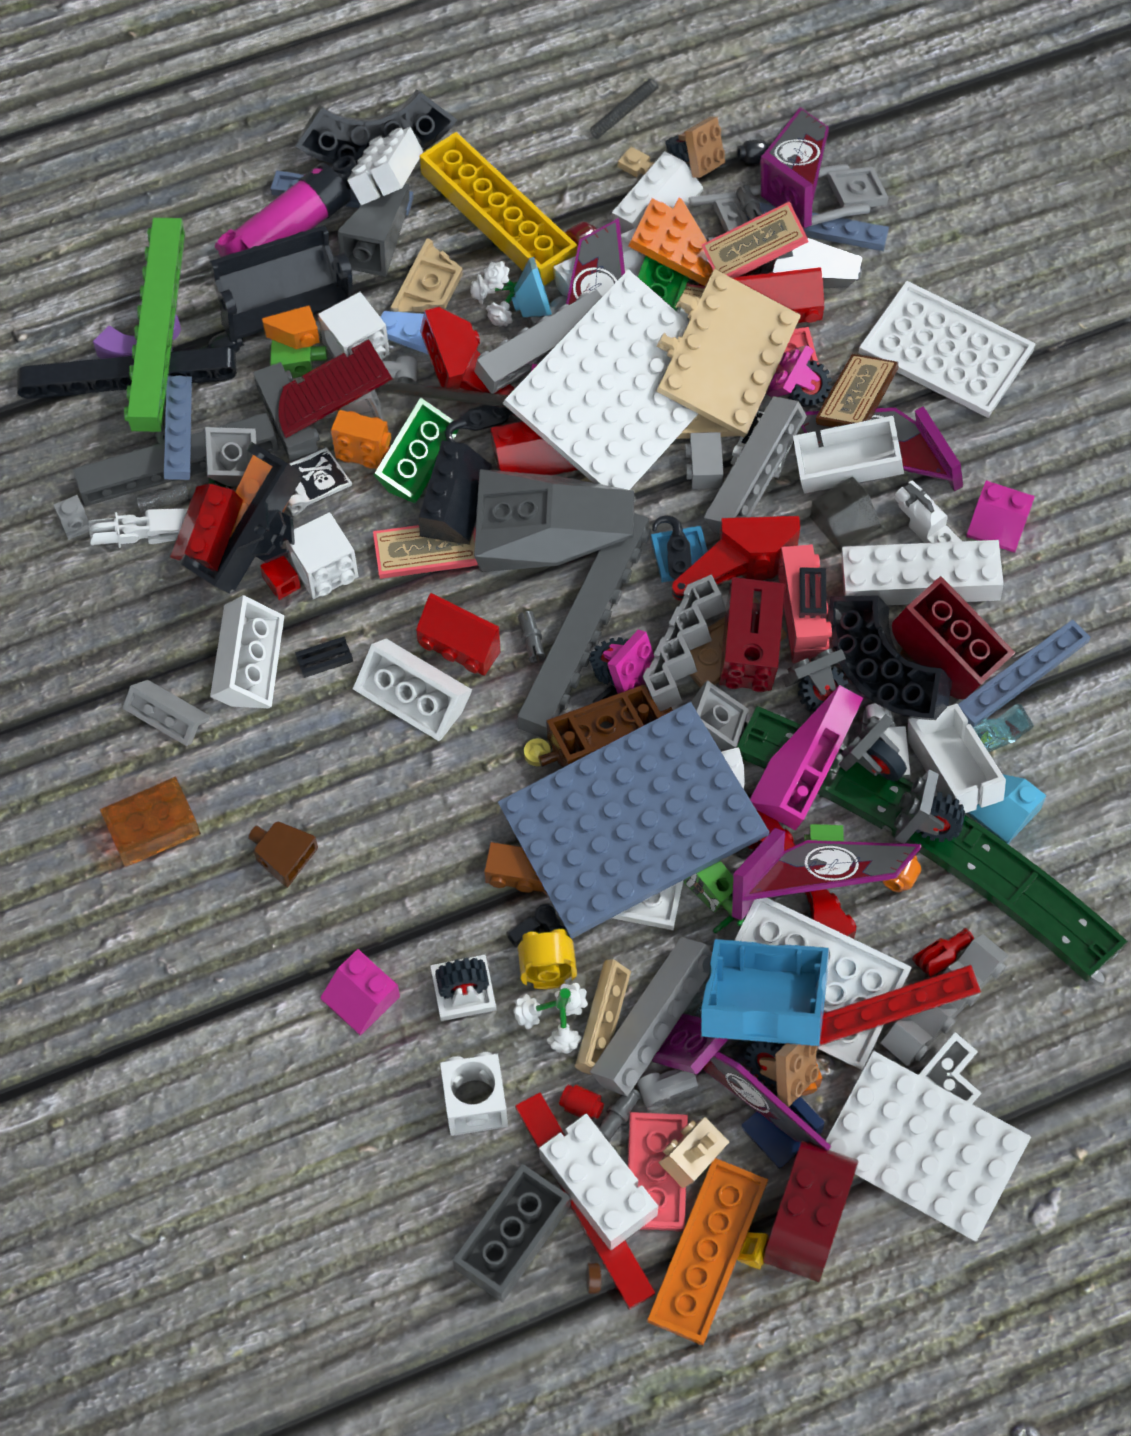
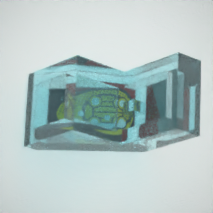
(1005, 729)

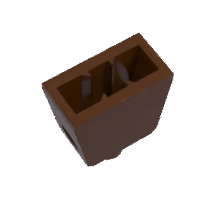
(283, 850)

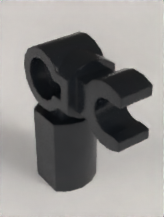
(544, 918)

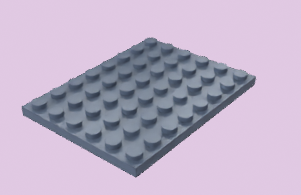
(632, 819)

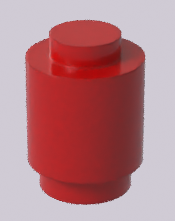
(581, 1101)

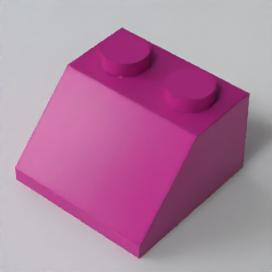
(1000, 515)
(360, 992)

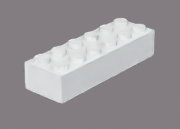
(905, 570)

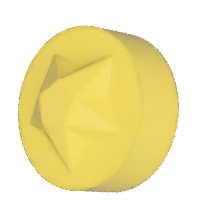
(535, 748)

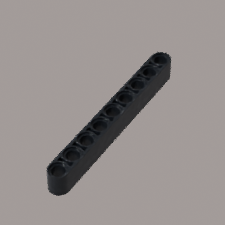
(114, 374)

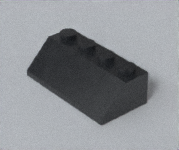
(452, 494)

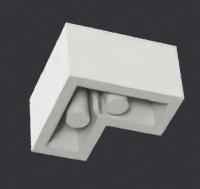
(948, 1064)

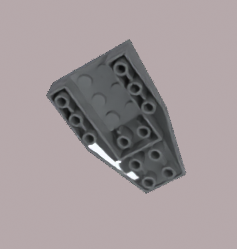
(546, 519)

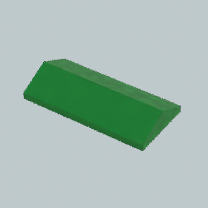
(663, 281)
(414, 452)

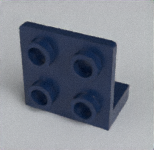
(772, 1140)

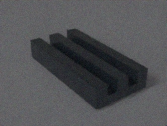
(812, 611)
(323, 653)

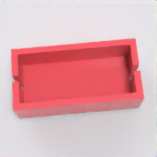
(805, 635)

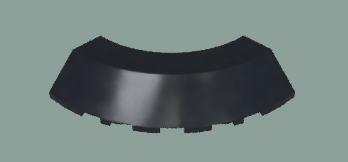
(335, 136)
(876, 667)

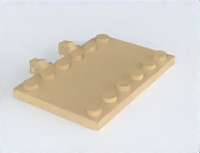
(726, 352)

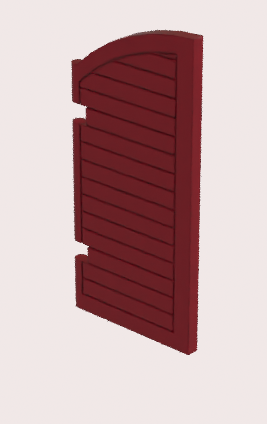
(331, 387)

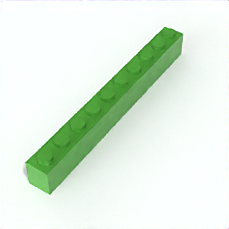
(156, 325)

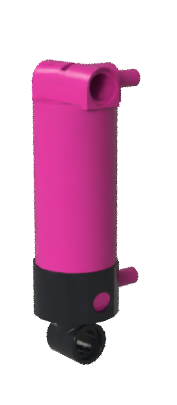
(296, 210)

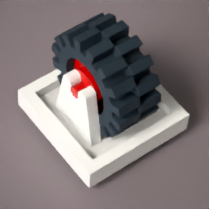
(463, 987)

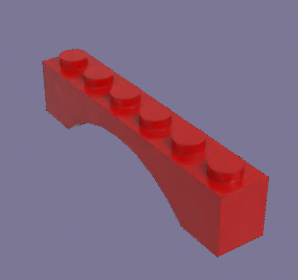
(823, 904)

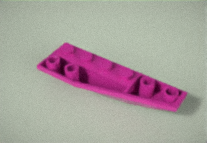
(804, 760)

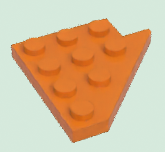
(673, 240)

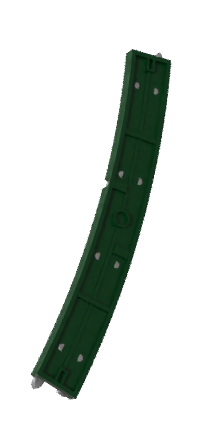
(973, 857)

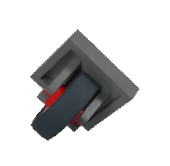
(875, 751)

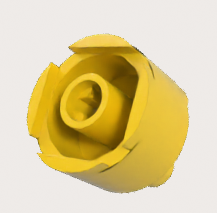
(547, 959)

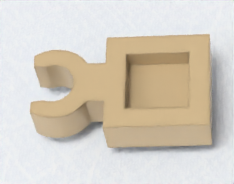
(635, 162)

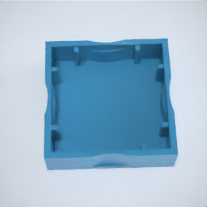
(765, 992)

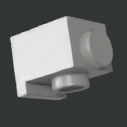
(72, 517)

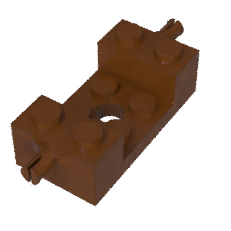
(579, 733)

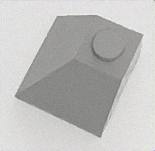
(227, 453)
(721, 715)

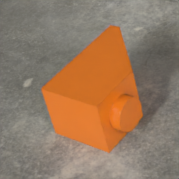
(292, 328)

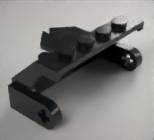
(279, 279)
(260, 529)

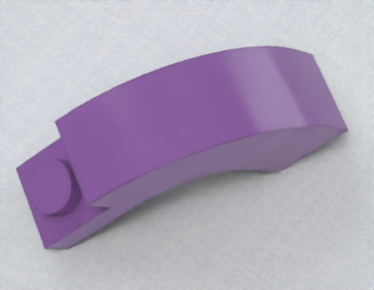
(116, 344)

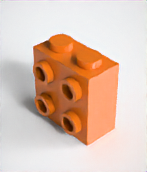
(360, 438)

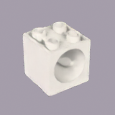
(351, 324)
(322, 556)
(471, 1118)

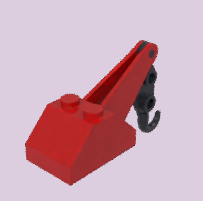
(454, 356)
(744, 548)

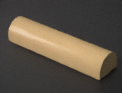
(603, 1014)

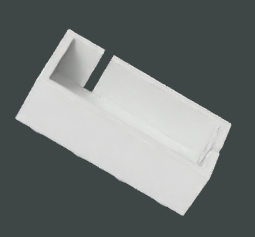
(385, 164)
(854, 450)
(959, 758)
(598, 1182)

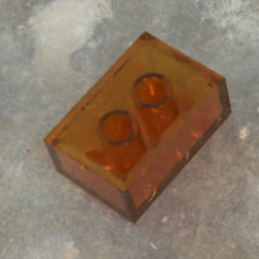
(150, 821)

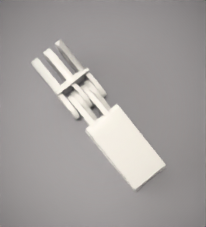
(157, 526)

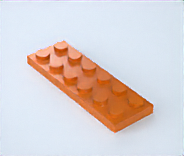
(707, 1251)

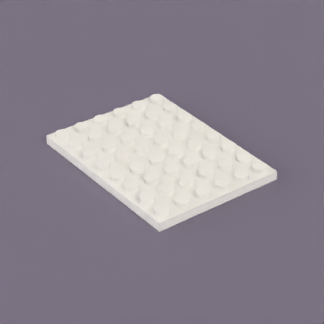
(600, 384)

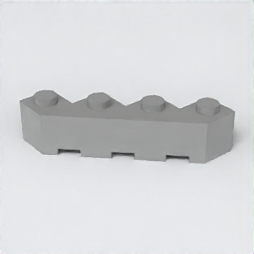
(686, 632)
(914, 1034)

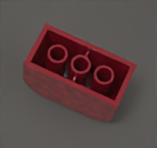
(950, 635)
(810, 1211)

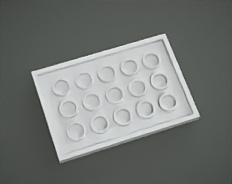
(948, 348)
(853, 968)
(927, 1145)

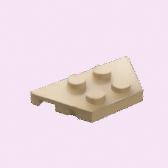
(428, 281)

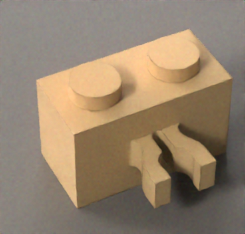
(693, 1152)

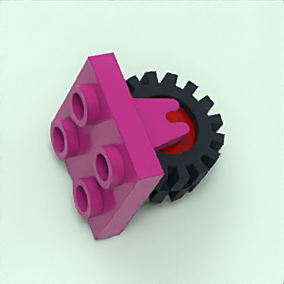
(800, 378)
(623, 661)

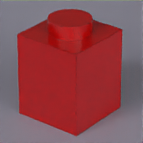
(280, 577)

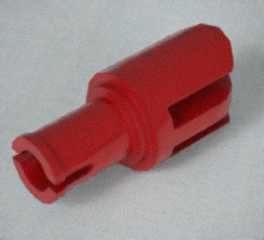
(942, 952)

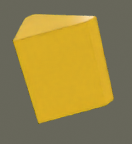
(754, 1250)

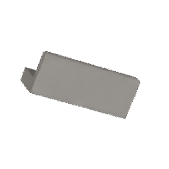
(164, 711)

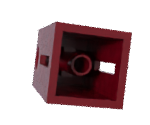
(752, 635)

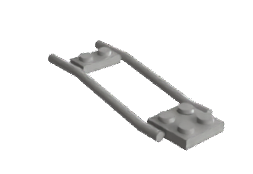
(853, 188)

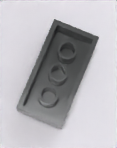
(512, 1233)

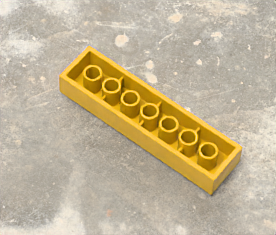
(496, 206)

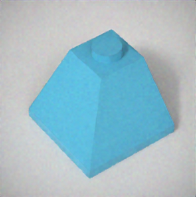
(530, 292)
(1010, 816)

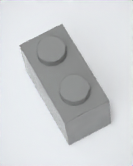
(705, 460)

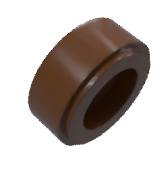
(593, 1278)

